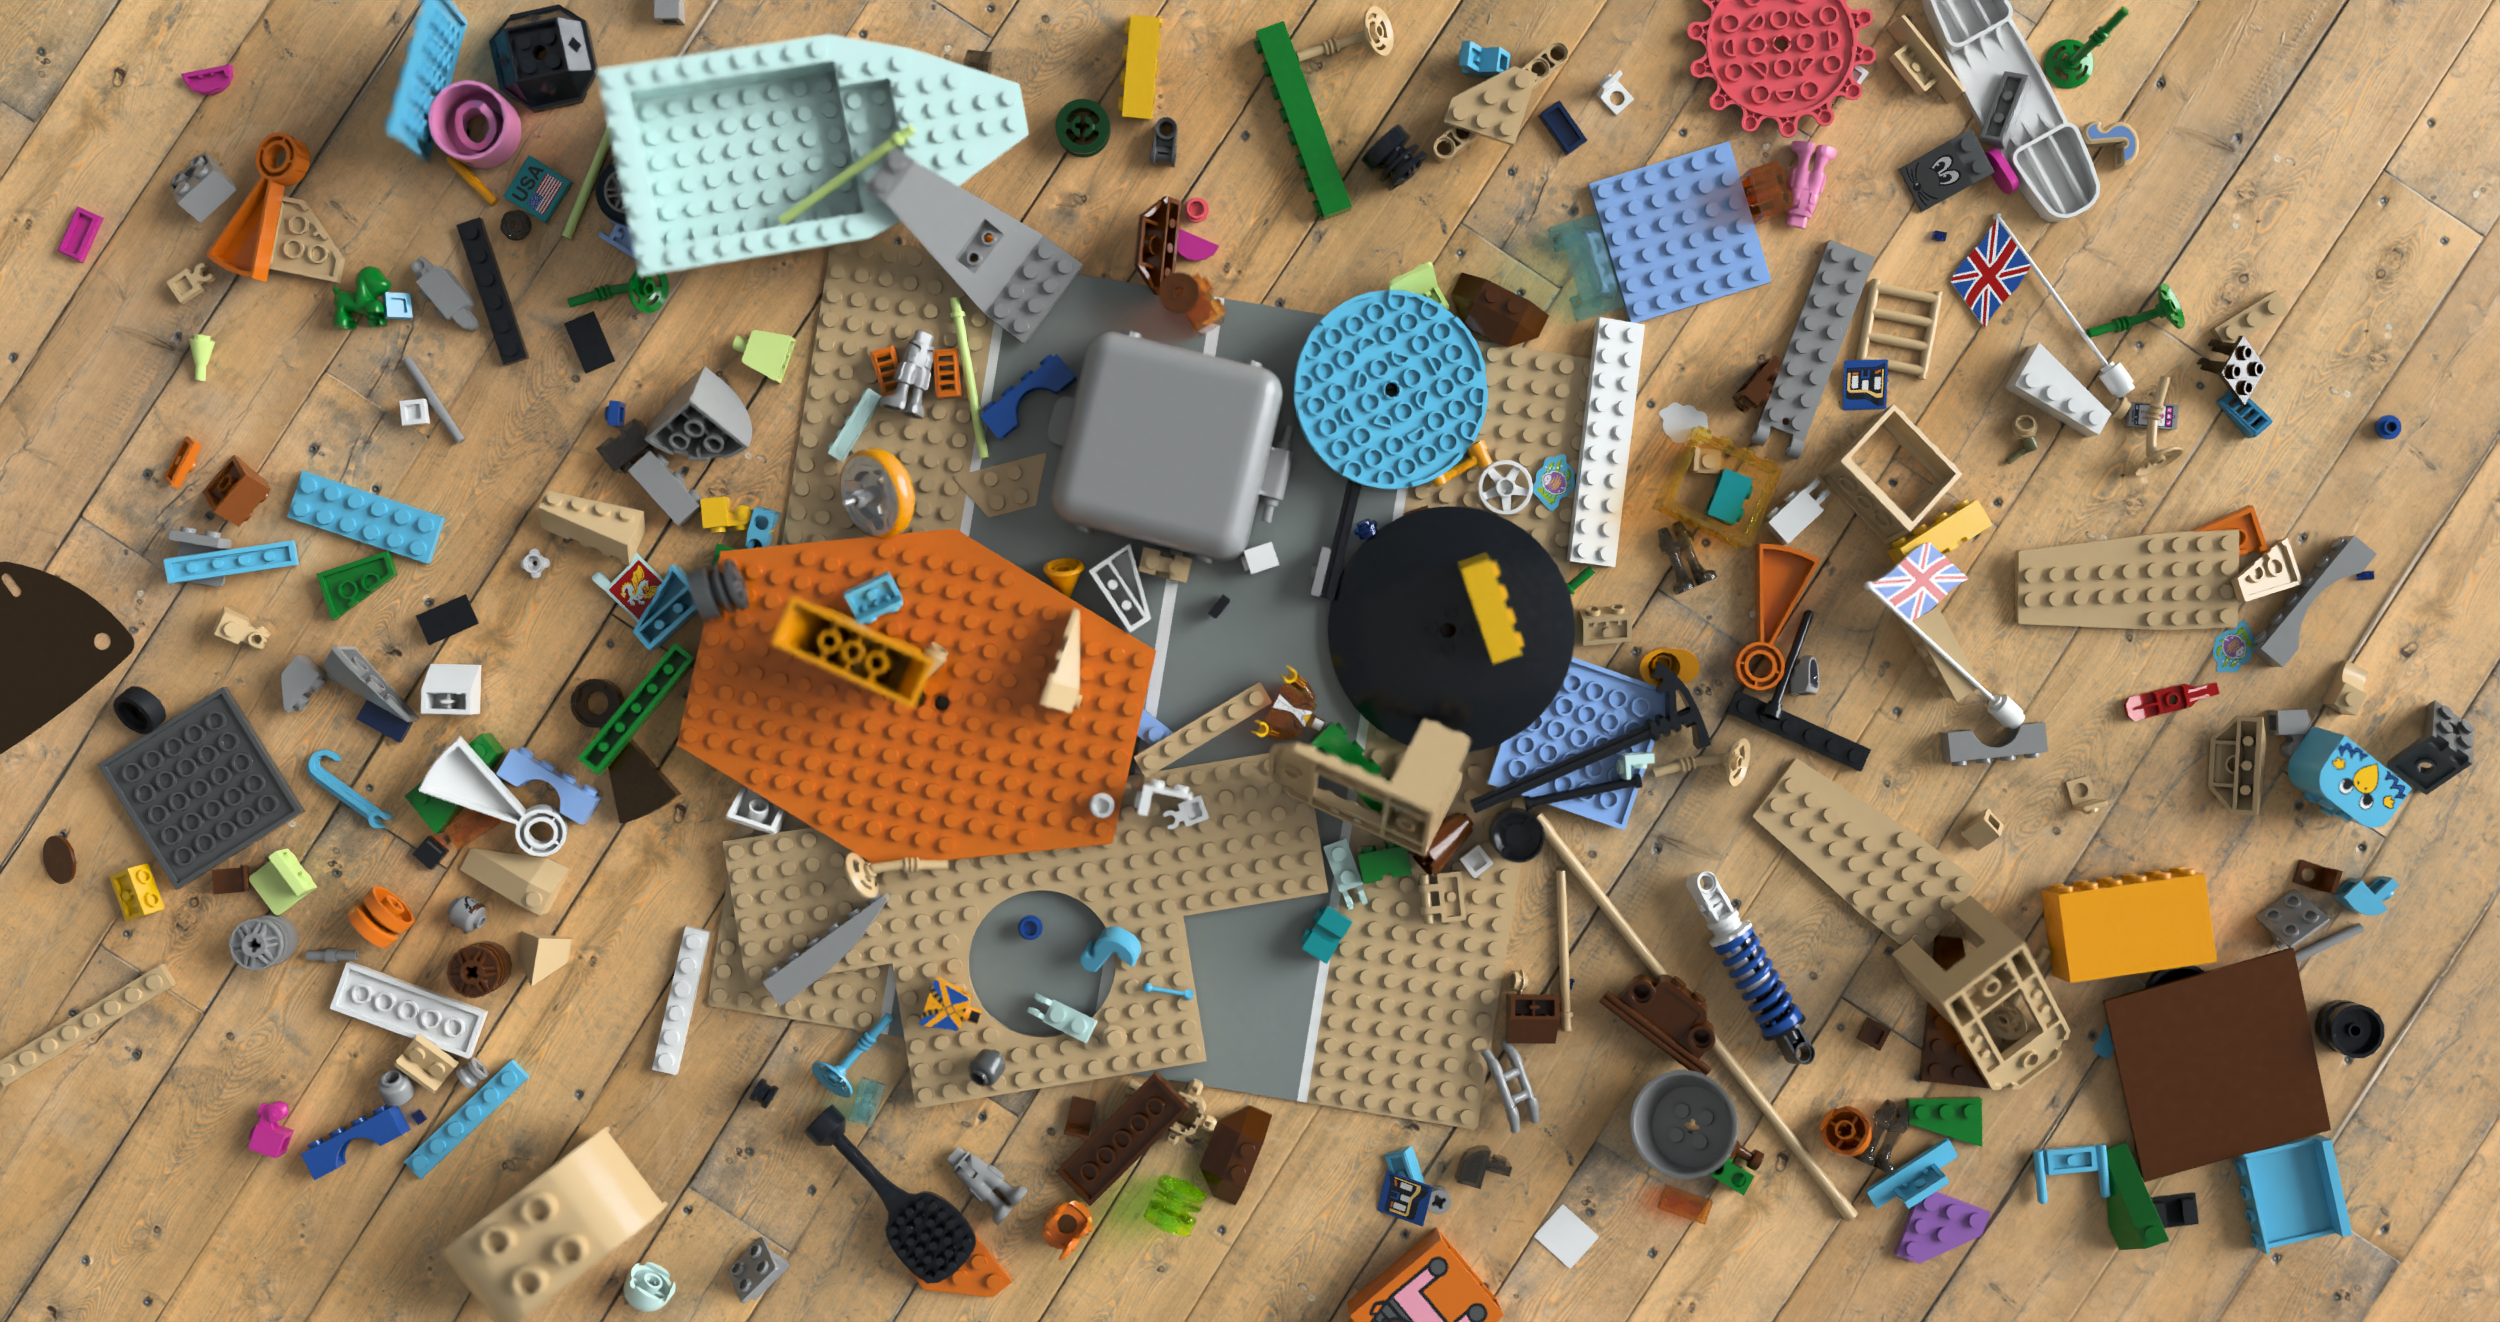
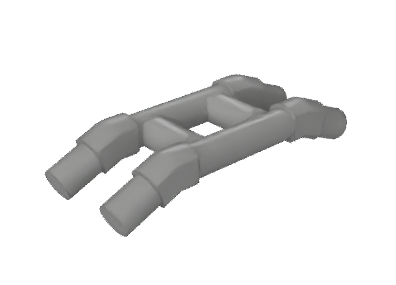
(1501, 1079)

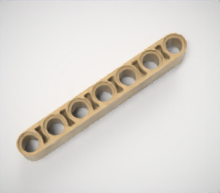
(1542, 60)

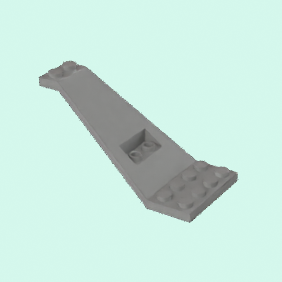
(1015, 274)

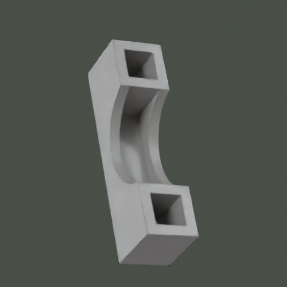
(2025, 740)

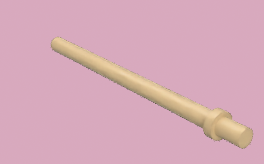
(1565, 1012)

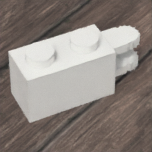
(1795, 513)

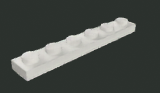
(681, 1000)

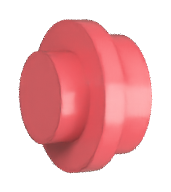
(1196, 209)

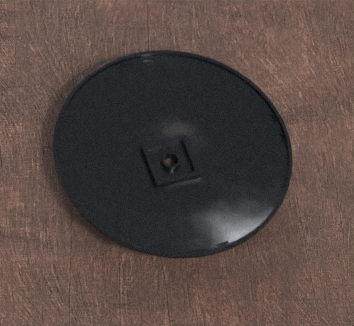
(1392, 617)

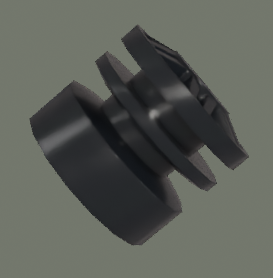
(1394, 157)

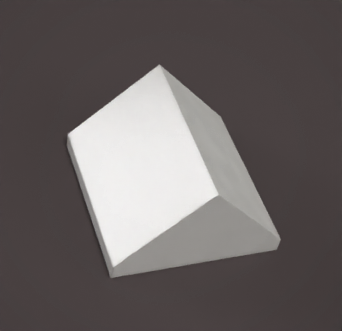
(756, 812)

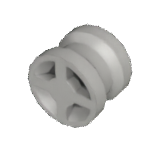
(472, 1073)
(1437, 1196)

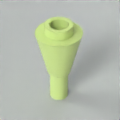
(201, 351)

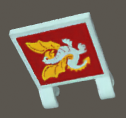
(633, 587)

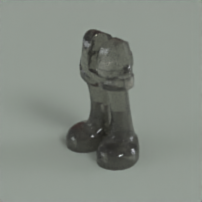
(1684, 544)
(1894, 1127)

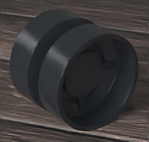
(1516, 834)

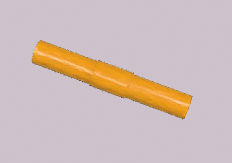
(472, 180)

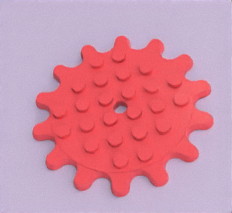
(1777, 82)

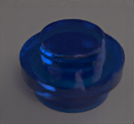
(1366, 528)

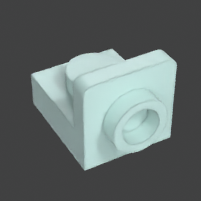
(1636, 759)

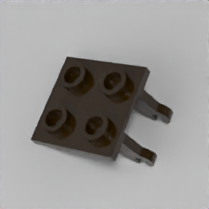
(2241, 369)

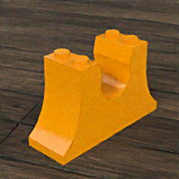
(854, 651)

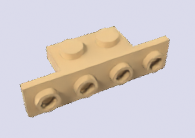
(1920, 63)

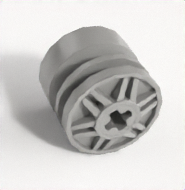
(277, 941)

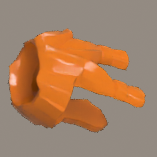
(1067, 1241)

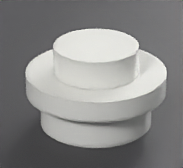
(1102, 805)

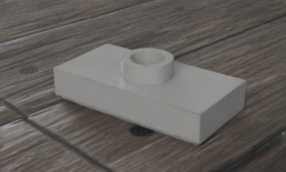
(1318, 572)

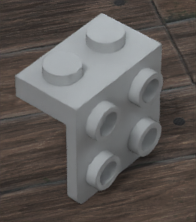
(194, 543)

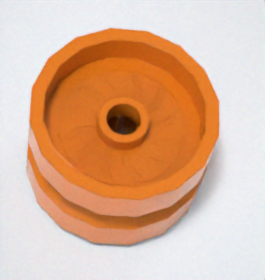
(381, 917)

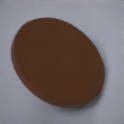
(59, 859)

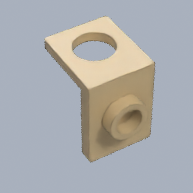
(2087, 803)

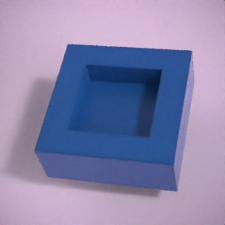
(615, 414)

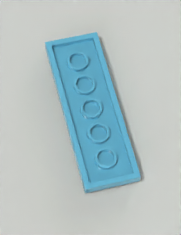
(366, 517)

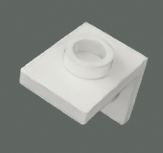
(1608, 86)

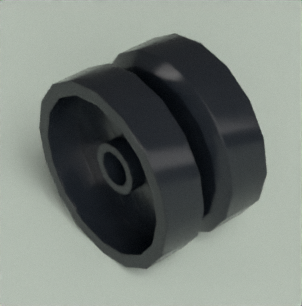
(2349, 1028)

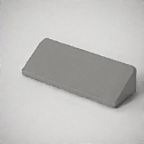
(2005, 109)

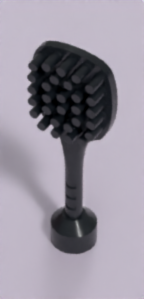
(921, 1226)

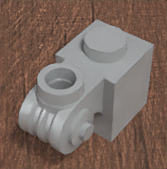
(2291, 724)

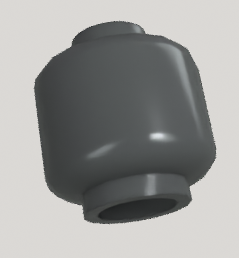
(986, 1067)

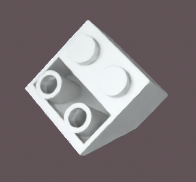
(451, 689)

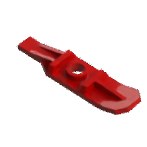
(2157, 702)

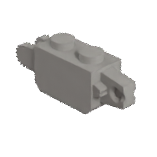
(446, 293)

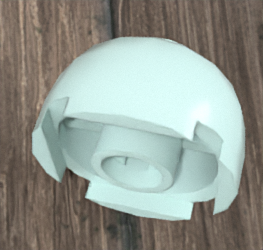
(648, 1287)

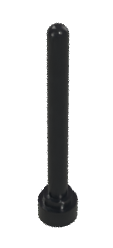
(1773, 709)

